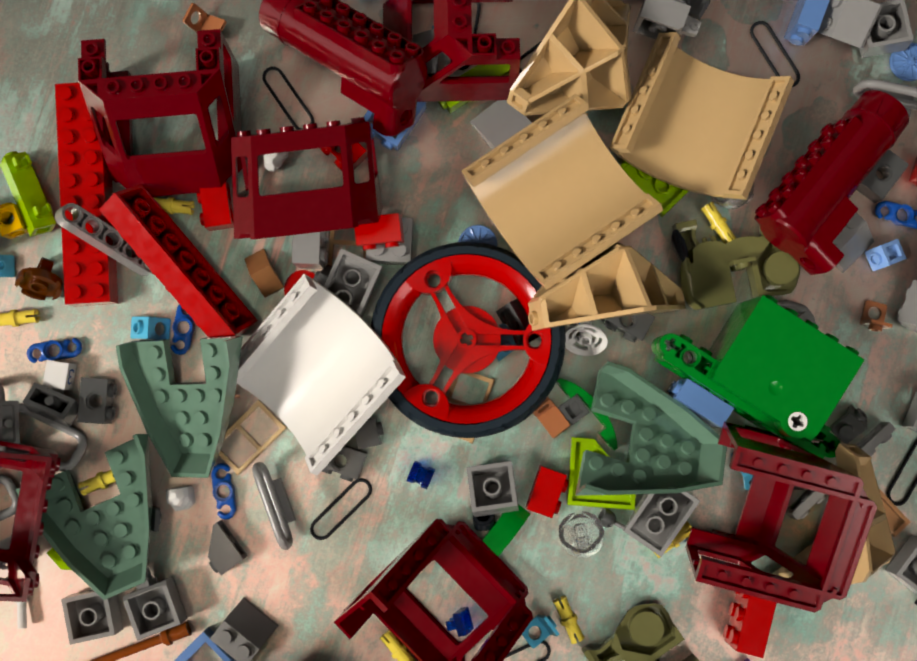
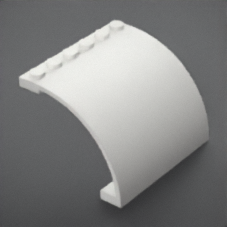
(318, 369)

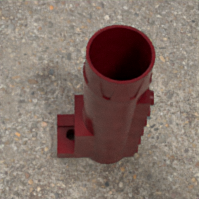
(375, 63)
(814, 197)

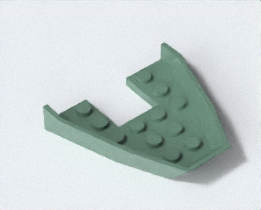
(183, 418)
(667, 445)
(111, 539)

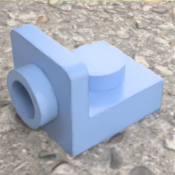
(885, 255)

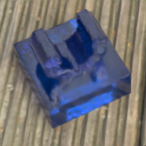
(461, 622)

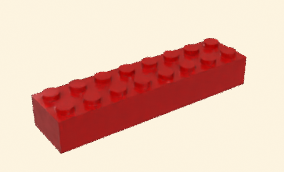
(177, 263)

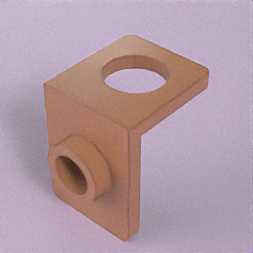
(205, 21)
(878, 324)
(551, 418)

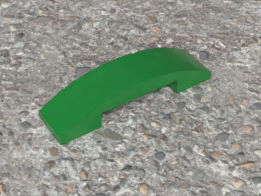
(607, 432)
(505, 530)

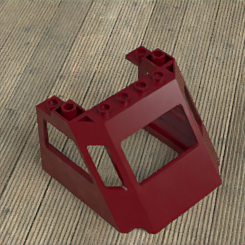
(455, 39)
(127, 97)
(306, 210)
(775, 474)
(36, 480)
(473, 569)

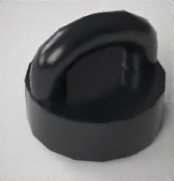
(484, 523)

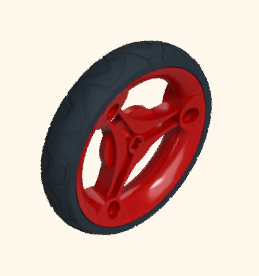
(467, 419)

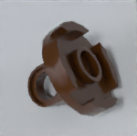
(40, 281)

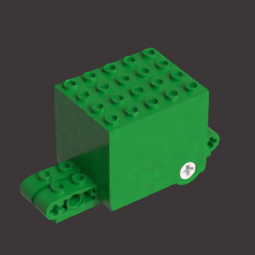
(770, 371)

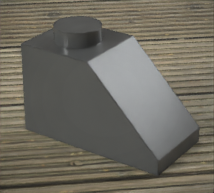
(224, 549)

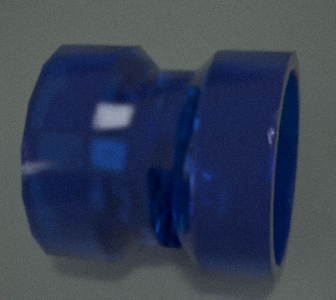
(420, 475)

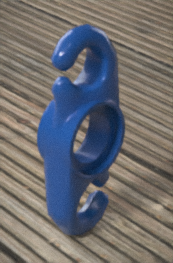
(893, 209)
(187, 337)
(63, 354)
(216, 483)

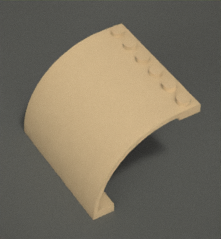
(699, 122)
(558, 193)

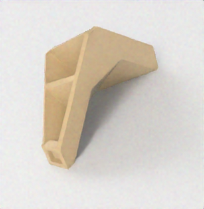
(578, 56)
(606, 287)
(879, 543)

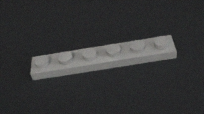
(880, 434)

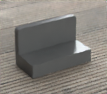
(515, 318)

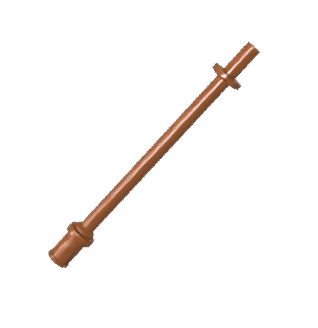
(165, 637)

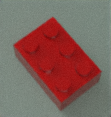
(749, 624)

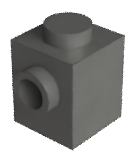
(369, 434)

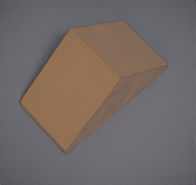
(263, 273)

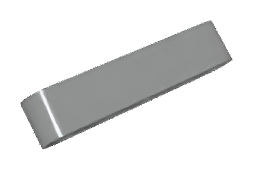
(98, 237)

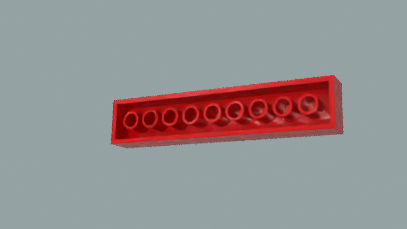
(85, 181)

